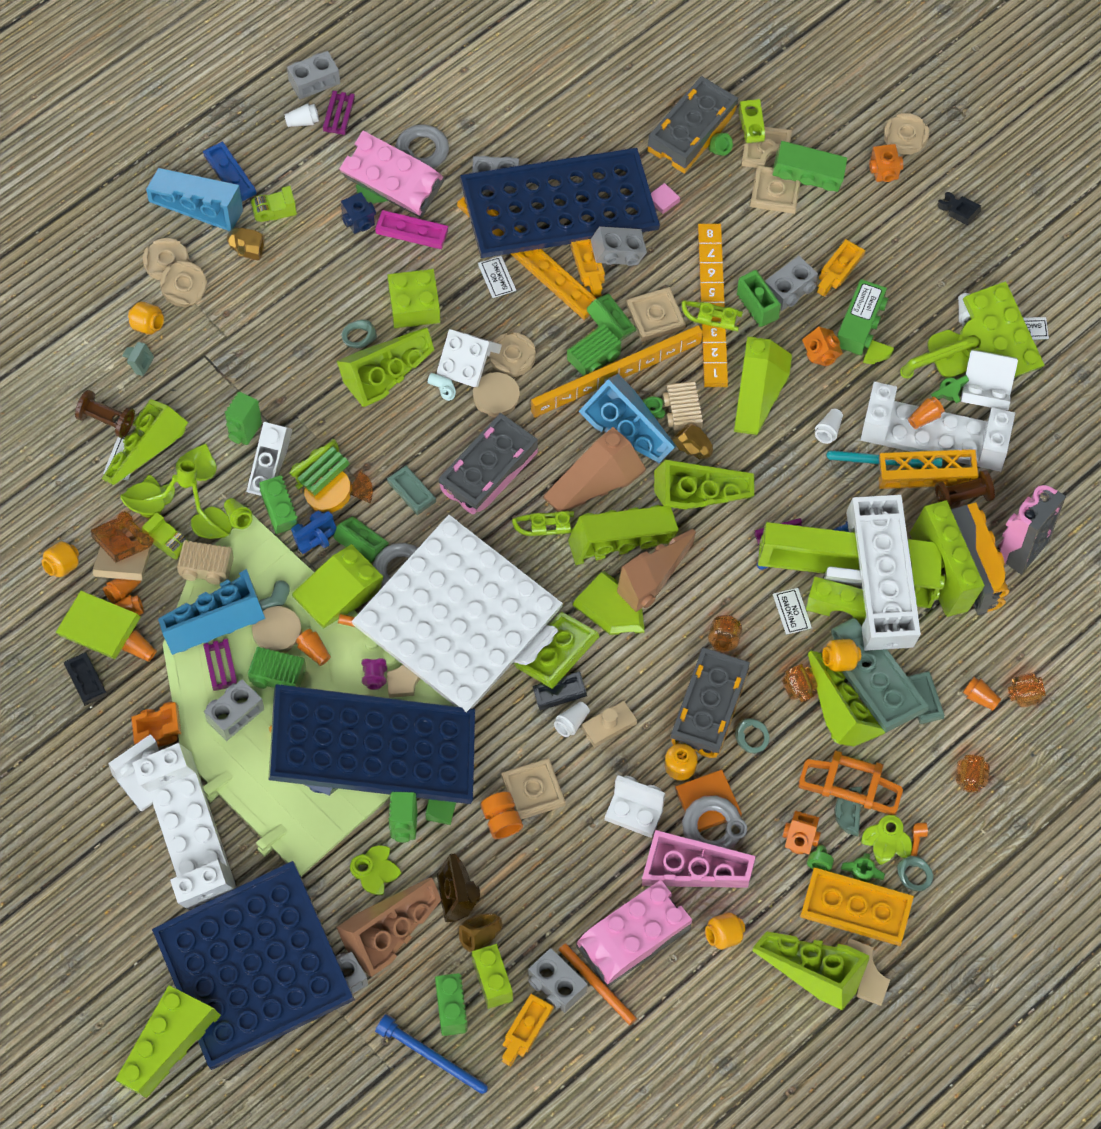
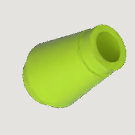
(237, 514)

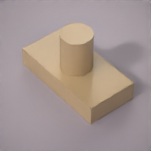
(609, 724)

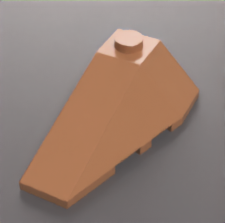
(602, 468)
(648, 573)
(384, 927)

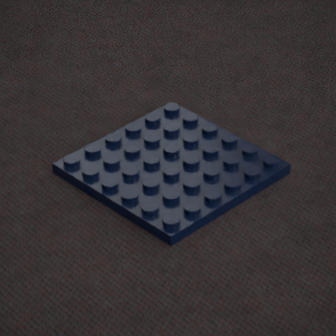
(256, 962)

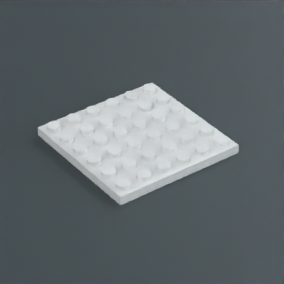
(457, 614)

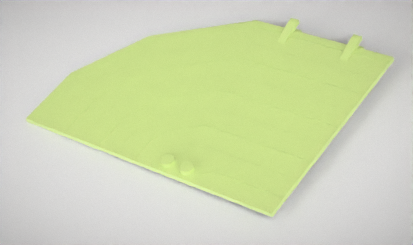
(285, 815)

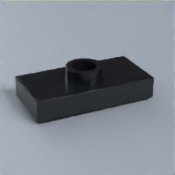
(85, 678)
(566, 690)

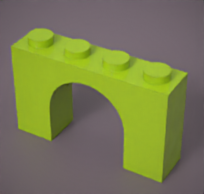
(962, 577)

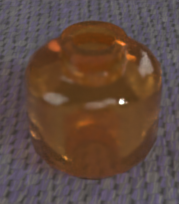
(725, 633)
(800, 683)
(1027, 690)
(972, 773)

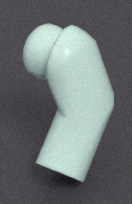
(445, 386)

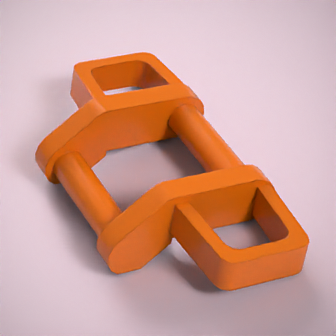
(866, 800)

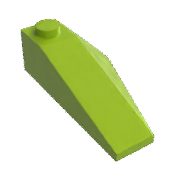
(377, 369)
(763, 377)
(155, 430)
(696, 486)
(842, 709)
(821, 969)

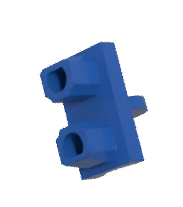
(314, 533)

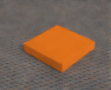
(708, 785)

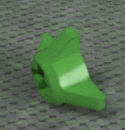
(951, 389)
(863, 869)

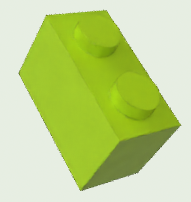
(492, 976)

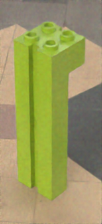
(819, 549)

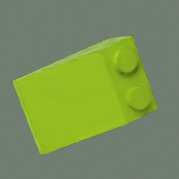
(339, 586)

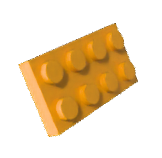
(857, 906)

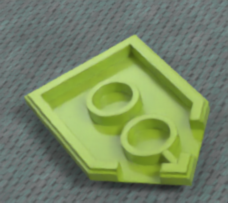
(607, 608)

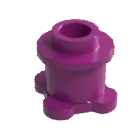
(374, 673)

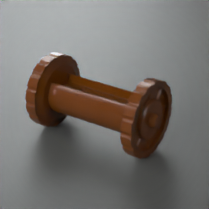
(89, 407)
(979, 487)

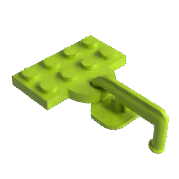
(994, 327)

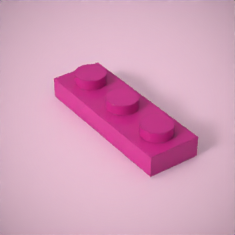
(411, 229)

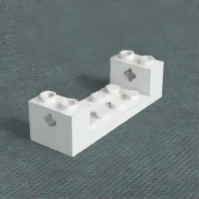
(889, 426)
(884, 572)
(186, 825)

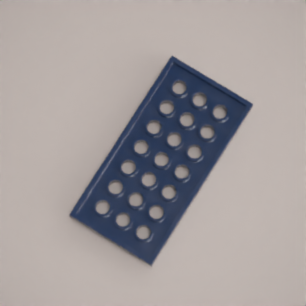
(573, 210)

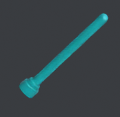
(874, 459)

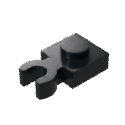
(961, 210)

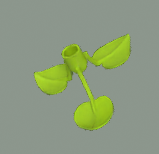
(192, 466)

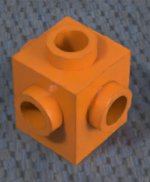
(885, 163)
(822, 346)
(801, 833)

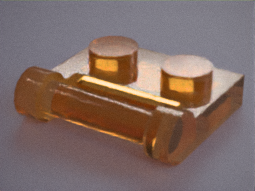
(115, 541)

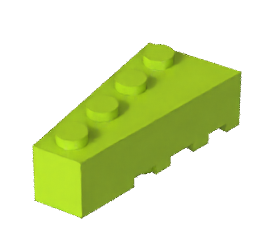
(621, 532)
(165, 1039)

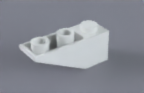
(269, 455)

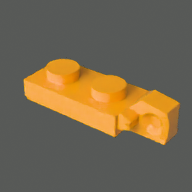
(839, 266)
(590, 272)
(526, 1028)

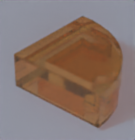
(362, 488)

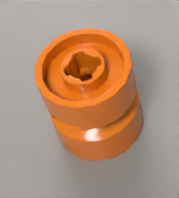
(501, 815)

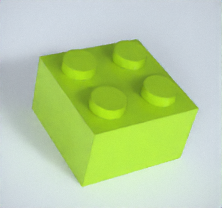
(413, 298)

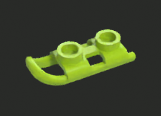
(708, 310)
(299, 468)
(540, 520)

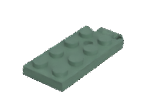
(882, 685)

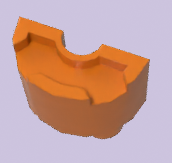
(162, 725)

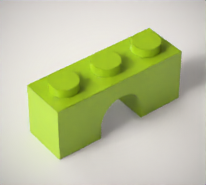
(833, 596)

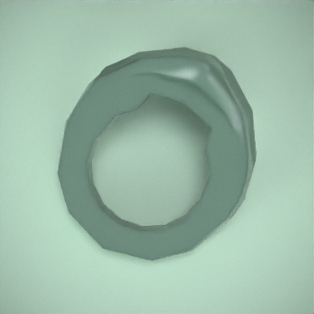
(360, 324)
(740, 736)
(914, 862)

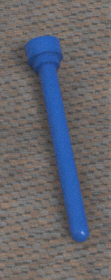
(389, 1028)

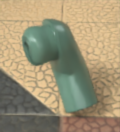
(278, 597)

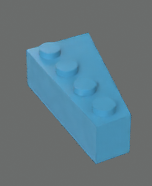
(197, 197)
(212, 615)

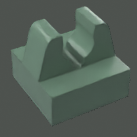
(139, 358)

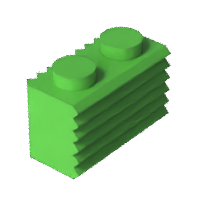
(758, 298)
(594, 350)
(243, 418)
(278, 504)
(276, 668)
(403, 816)
(451, 1004)

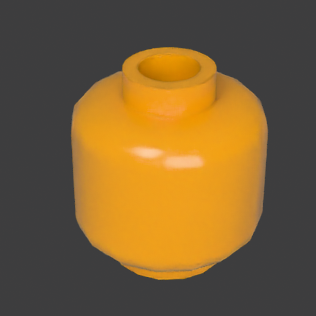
(146, 318)
(60, 559)
(841, 655)
(681, 761)
(725, 931)

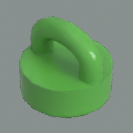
(721, 144)
(820, 859)

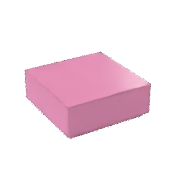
(664, 198)

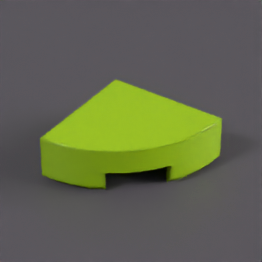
(877, 352)

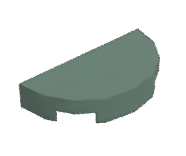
(848, 814)

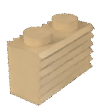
(682, 405)
(205, 562)

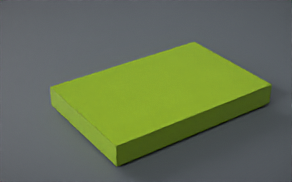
(98, 624)
(563, 652)

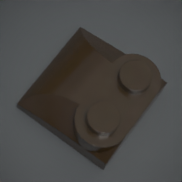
(456, 889)

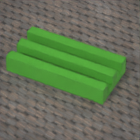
(321, 469)

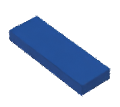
(228, 169)

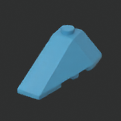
(621, 407)

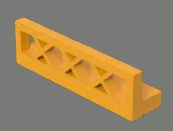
(926, 477)

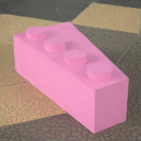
(695, 864)

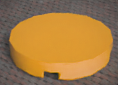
(332, 496)

